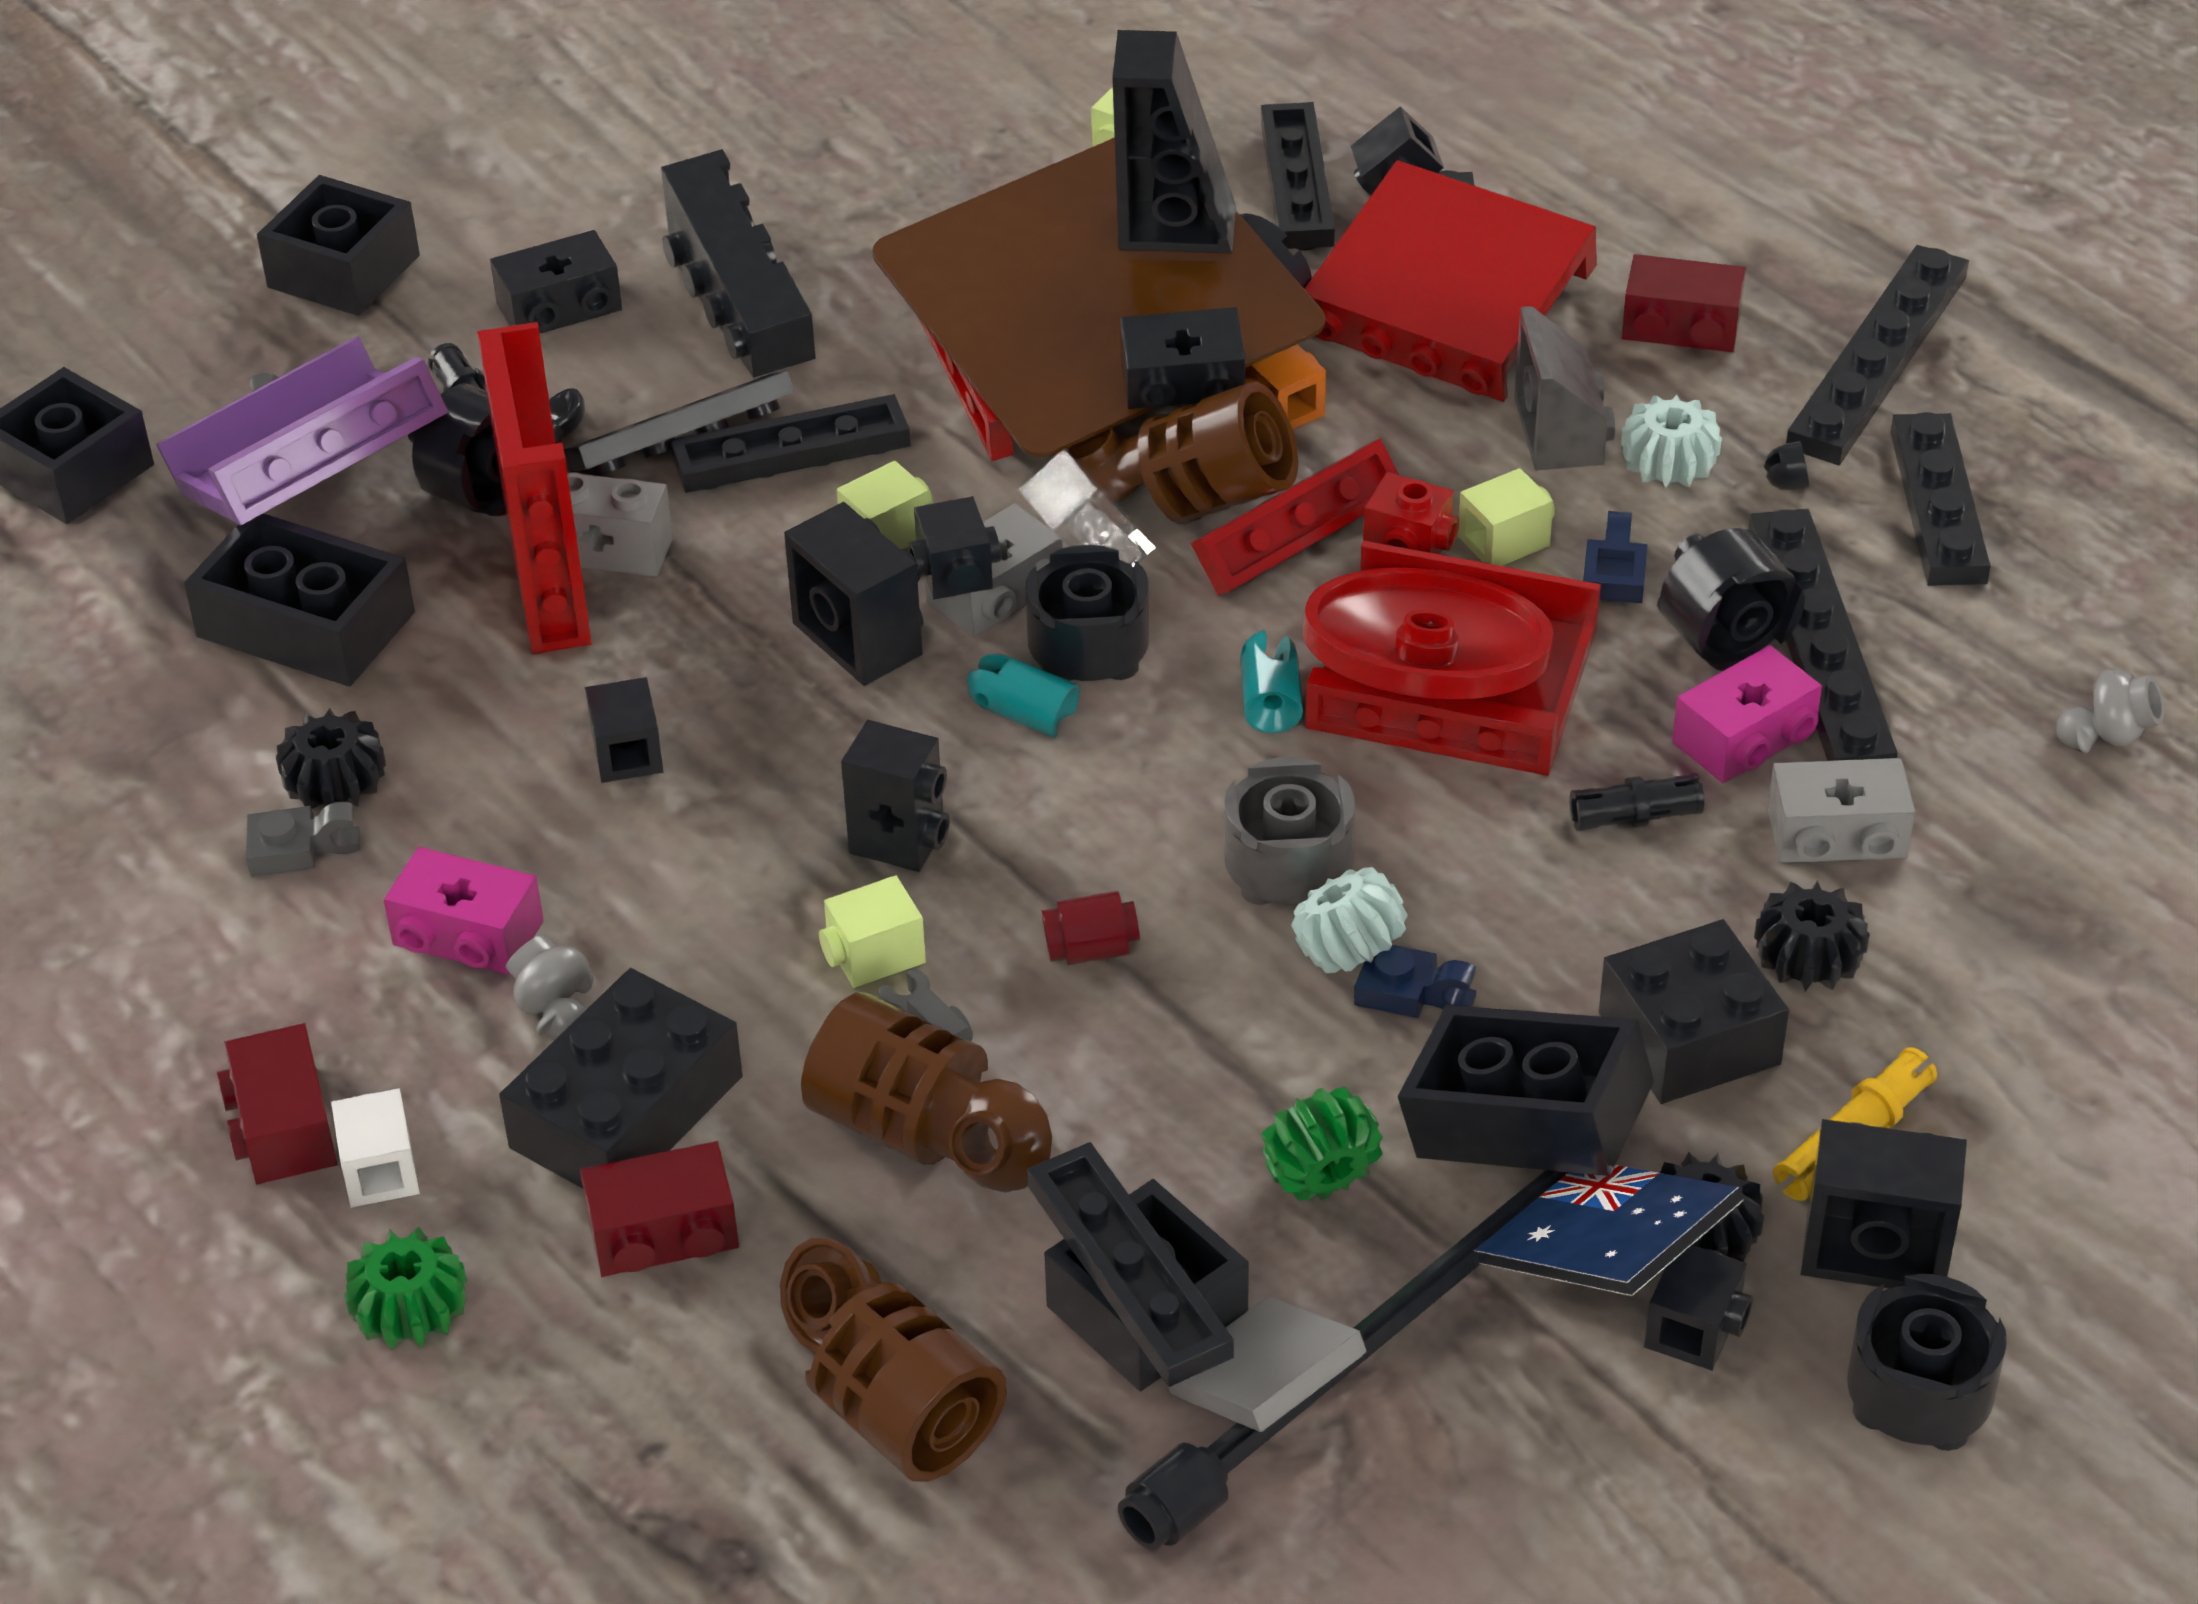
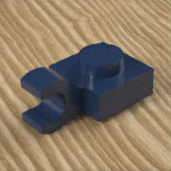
(1616, 561)
(1409, 978)

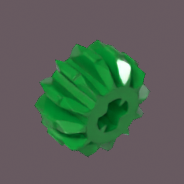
(1322, 1144)
(405, 1288)

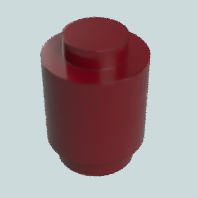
(1090, 928)

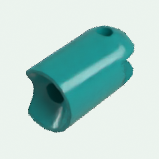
(1270, 685)
(1022, 692)

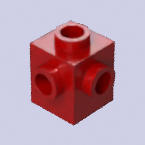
(1411, 515)

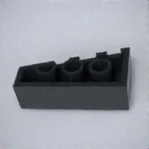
(1165, 156)
(733, 266)

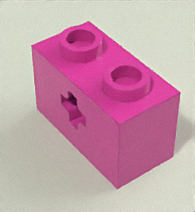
(1746, 714)
(463, 909)

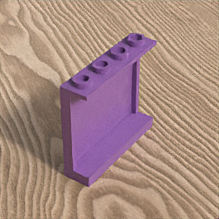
(299, 431)

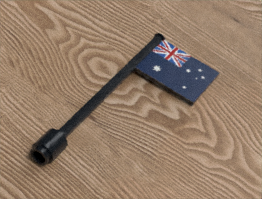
(1559, 1227)

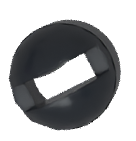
(1787, 467)

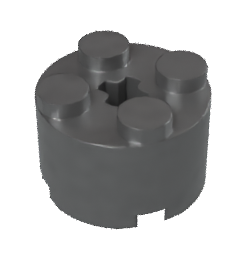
(1287, 830)

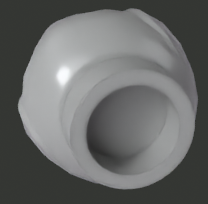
(2121, 711)
(546, 980)

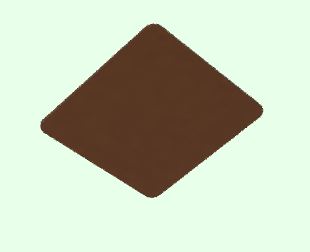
(1034, 290)

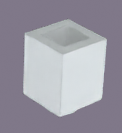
(375, 1147)

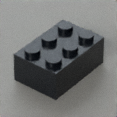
(300, 598)
(622, 1079)
(1527, 1089)

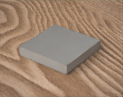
(1276, 1364)

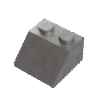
(1559, 397)

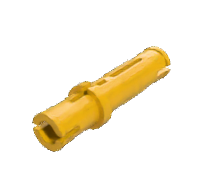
(1872, 1103)

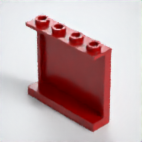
(1441, 274)
(534, 489)
(1502, 730)

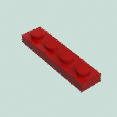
(1292, 518)

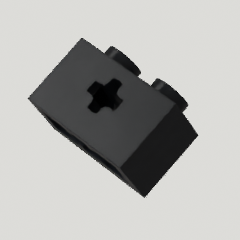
(557, 282)
(1180, 356)
(894, 795)

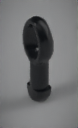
(566, 412)

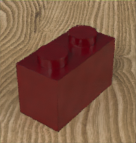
(1683, 303)
(278, 1104)
(659, 1209)

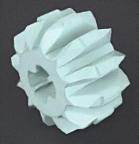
(1671, 441)
(1349, 920)

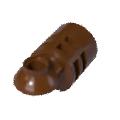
(1200, 454)
(922, 1093)
(888, 1362)

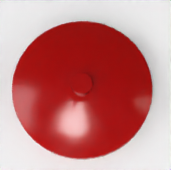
(1428, 633)

